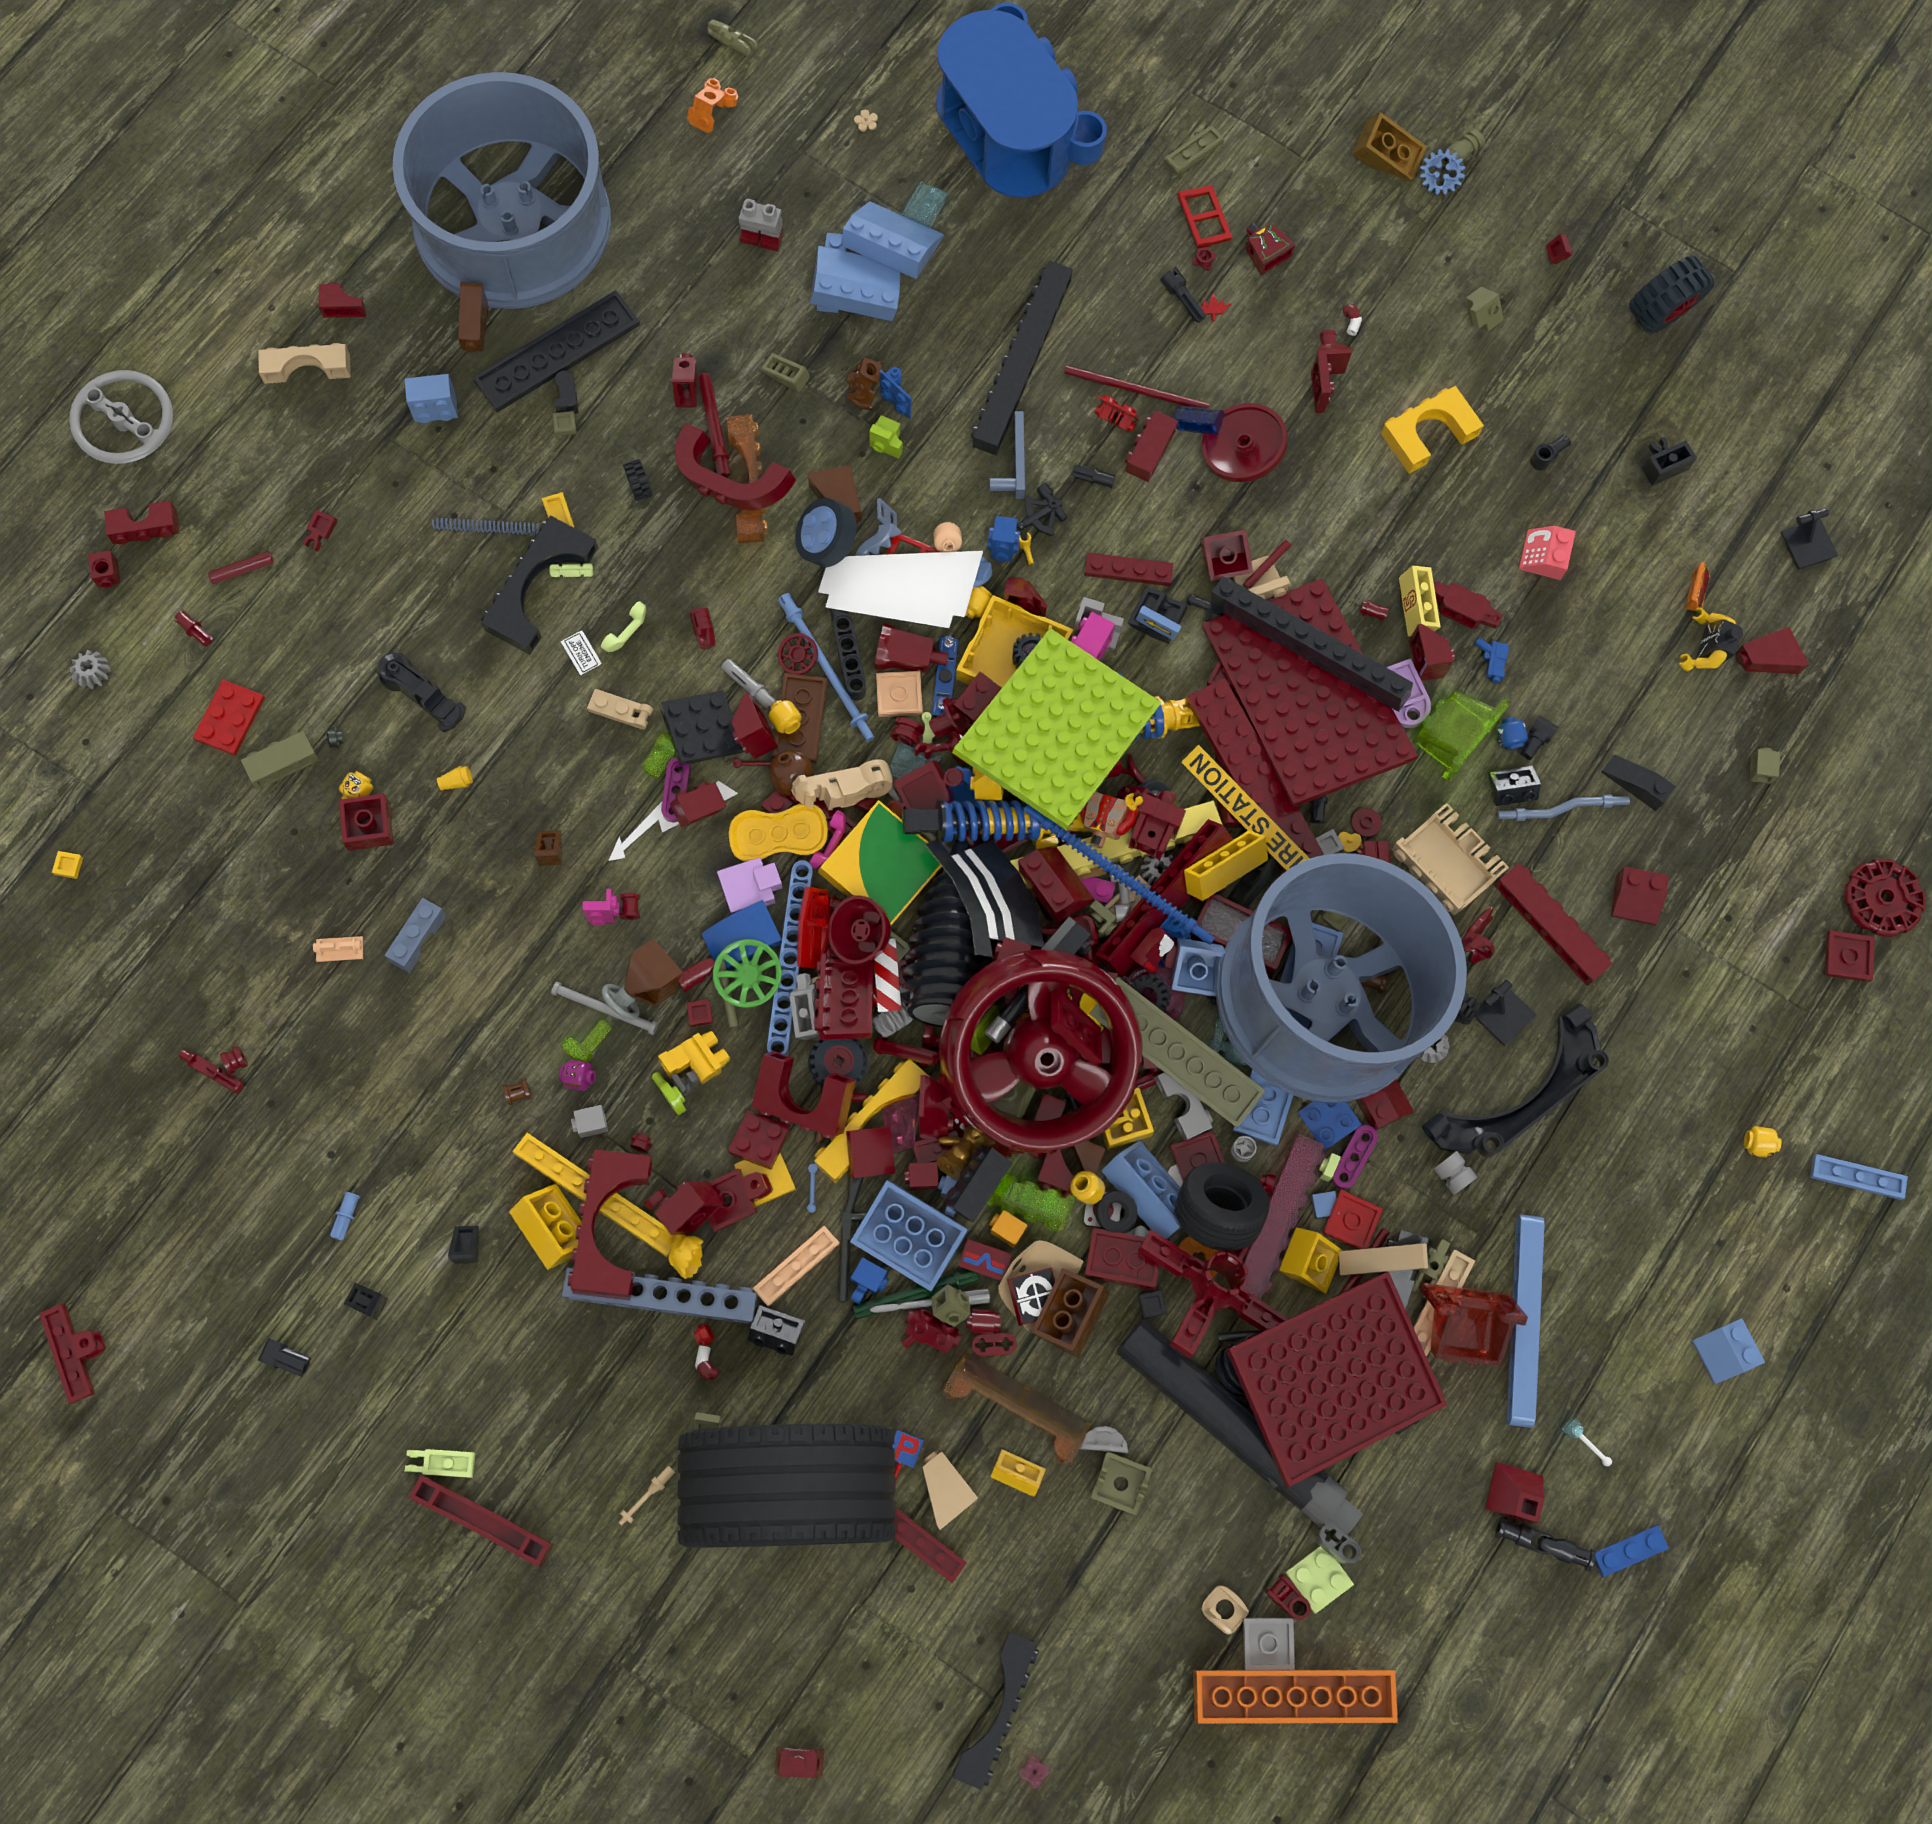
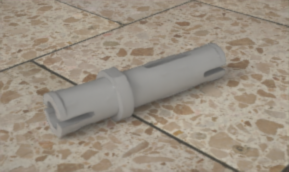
(756, 690)

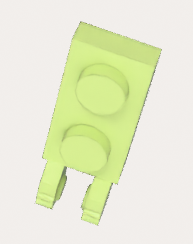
(443, 1463)

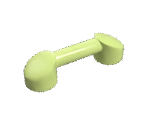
(612, 643)

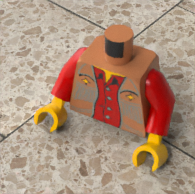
(1109, 817)

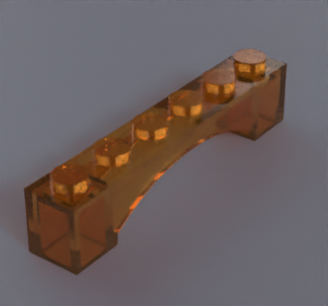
(742, 436)

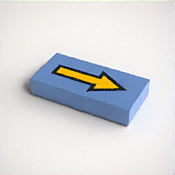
(1158, 622)

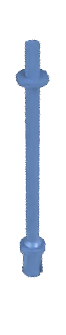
(794, 615)

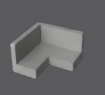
(1088, 606)

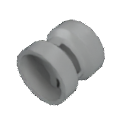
(1245, 1145)

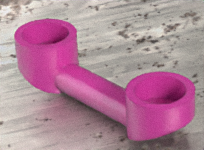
(839, 823)

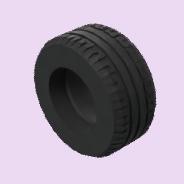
(1216, 1226)

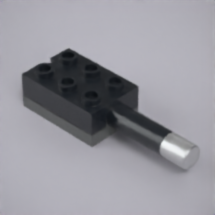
(1069, 939)

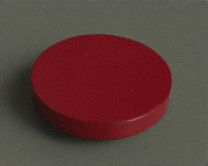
(1366, 822)

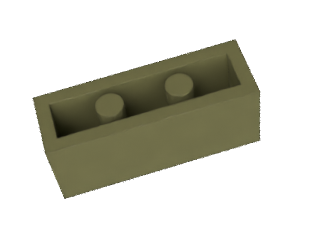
(279, 759)

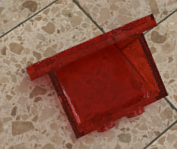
(1471, 1323)

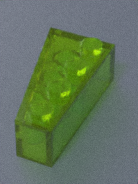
(1032, 1203)

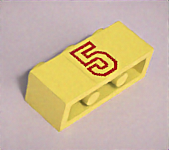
(1419, 599)

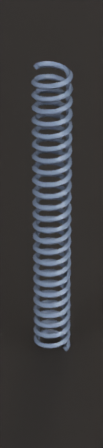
(485, 528)

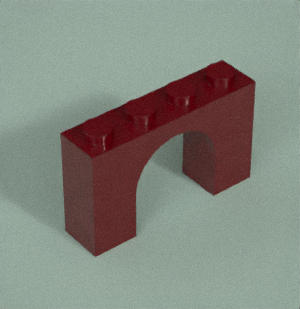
(774, 1098)

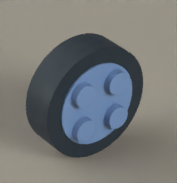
(825, 532)

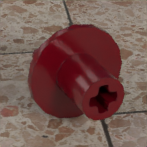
(949, 720)

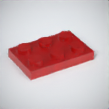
(228, 717)

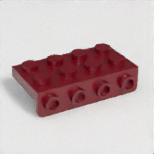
(844, 999)

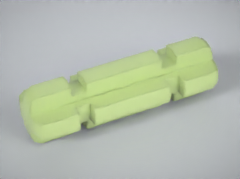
(571, 570)

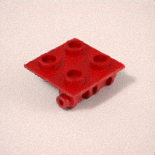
(1109, 405)

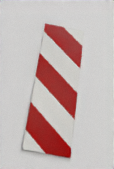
(887, 979)

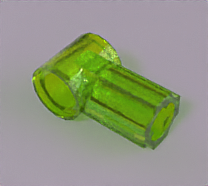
(660, 756)

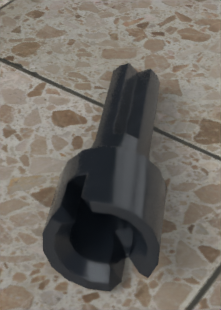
(1175, 284)

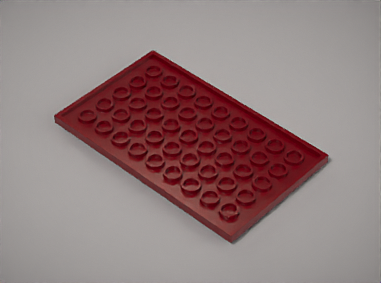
(1308, 721)

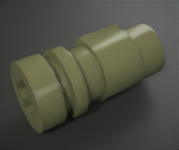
(1468, 145)

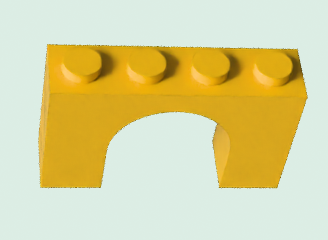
(1447, 407)

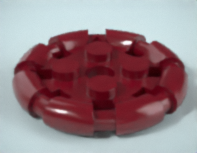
(1875, 906)

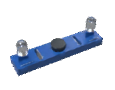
(945, 675)

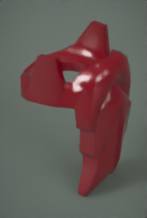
(1474, 941)

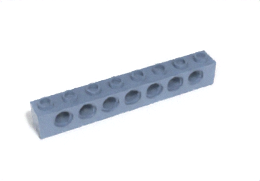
(742, 1313)

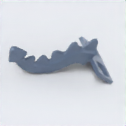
(884, 533)

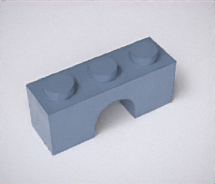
(407, 945)

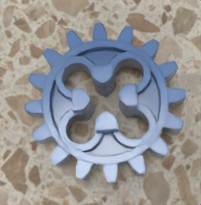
(1453, 165)

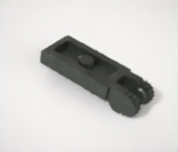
(1253, 882)

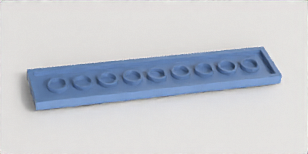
(1270, 1112)

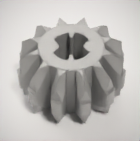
(90, 669)
(1150, 867)
(891, 1021)

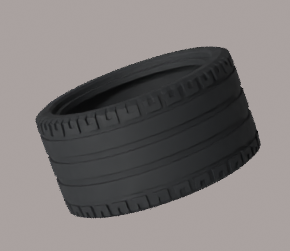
(786, 1485)

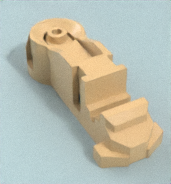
(850, 788)

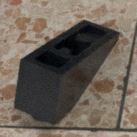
(1639, 781)

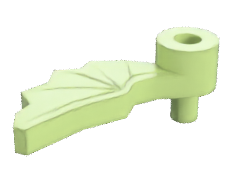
(928, 734)

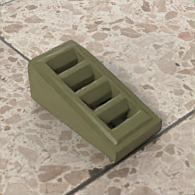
(797, 378)

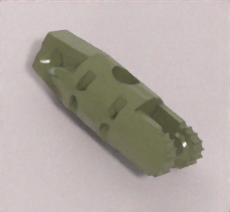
(731, 37)
(1436, 1258)

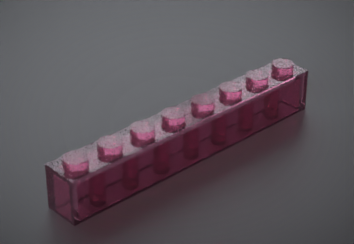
(1284, 1204)

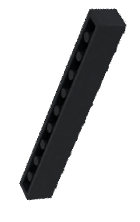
(1022, 358)
(1311, 644)

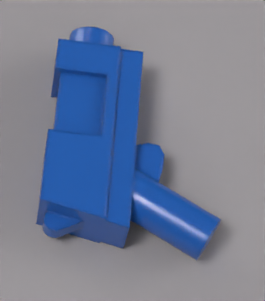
(1496, 656)

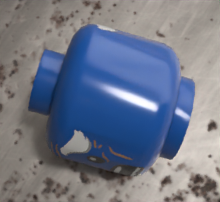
(1512, 733)

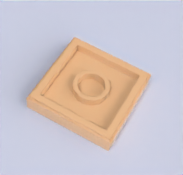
(899, 694)

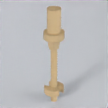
(657, 1484)

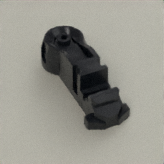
(419, 688)

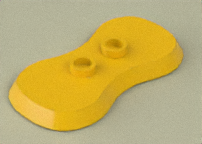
(793, 830)

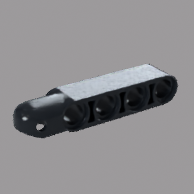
(848, 657)

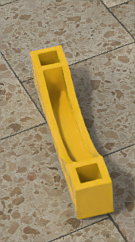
(902, 1085)

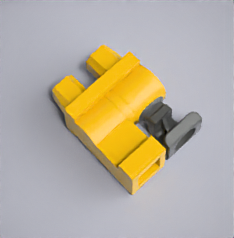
(696, 1054)

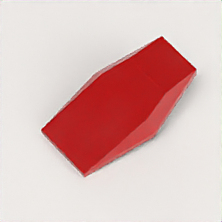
(813, 927)

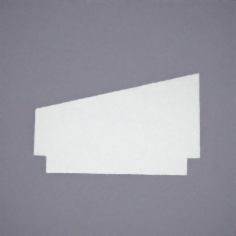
(904, 586)

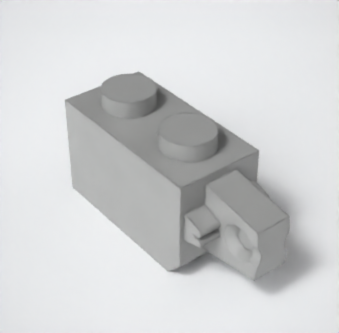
(804, 1008)

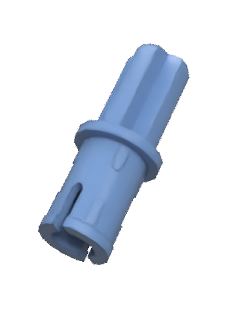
(344, 1216)

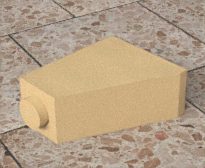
(946, 1489)

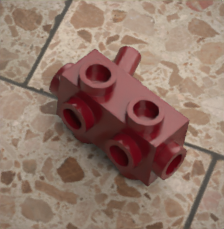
(930, 1330)

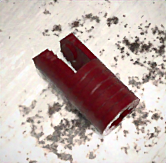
(696, 973)

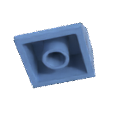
(1196, 967)
(1728, 1351)

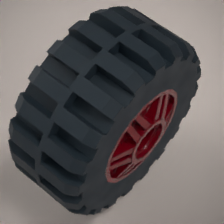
(1671, 294)

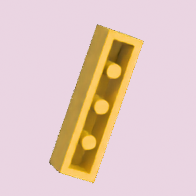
(1226, 865)

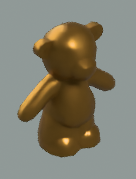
(961, 1153)

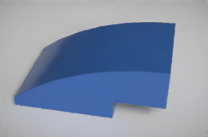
(749, 923)

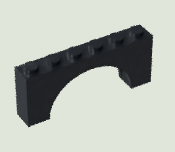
(553, 544)

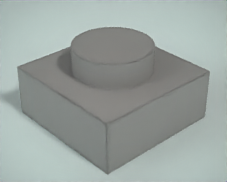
(1330, 843)

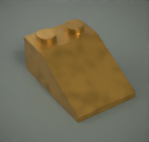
(1389, 148)

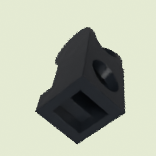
(567, 390)

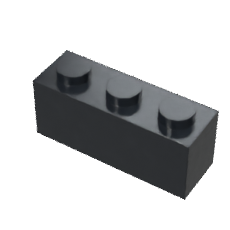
(977, 1182)

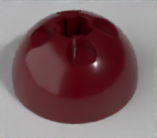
(859, 930)

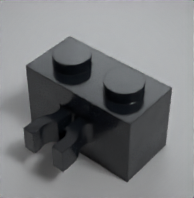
(1668, 461)

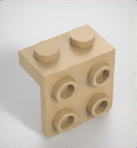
(1269, 584)

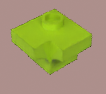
(885, 437)

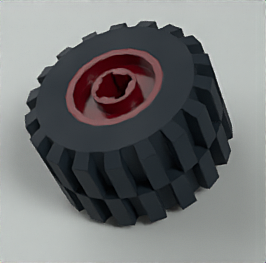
(837, 1056)

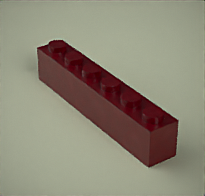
(1553, 924)

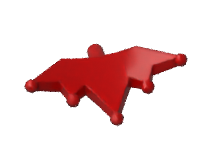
(1213, 307)

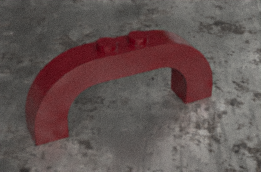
(752, 496)

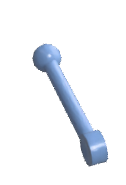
(812, 1169)

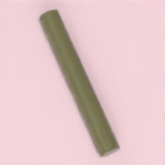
(730, 1009)

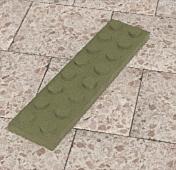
(1190, 1060)

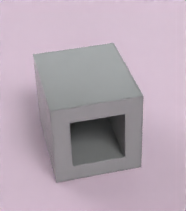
(589, 1121)

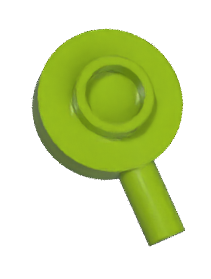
(672, 1094)

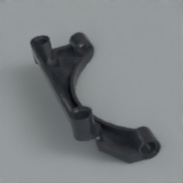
(1568, 1073)

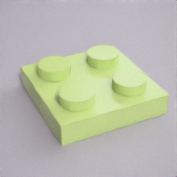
(1319, 1578)

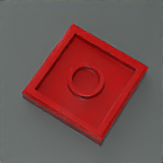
(1354, 1223)

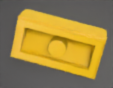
(1018, 1473)

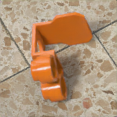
(701, 112)

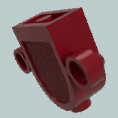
(924, 787)

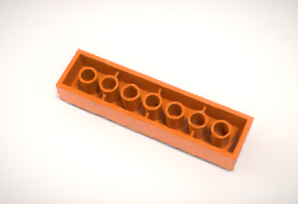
(1295, 1696)

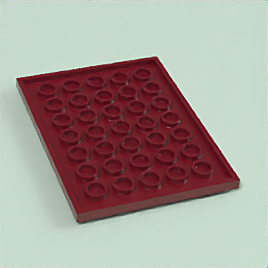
(1336, 1378)

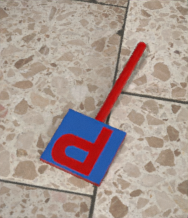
(906, 1450)

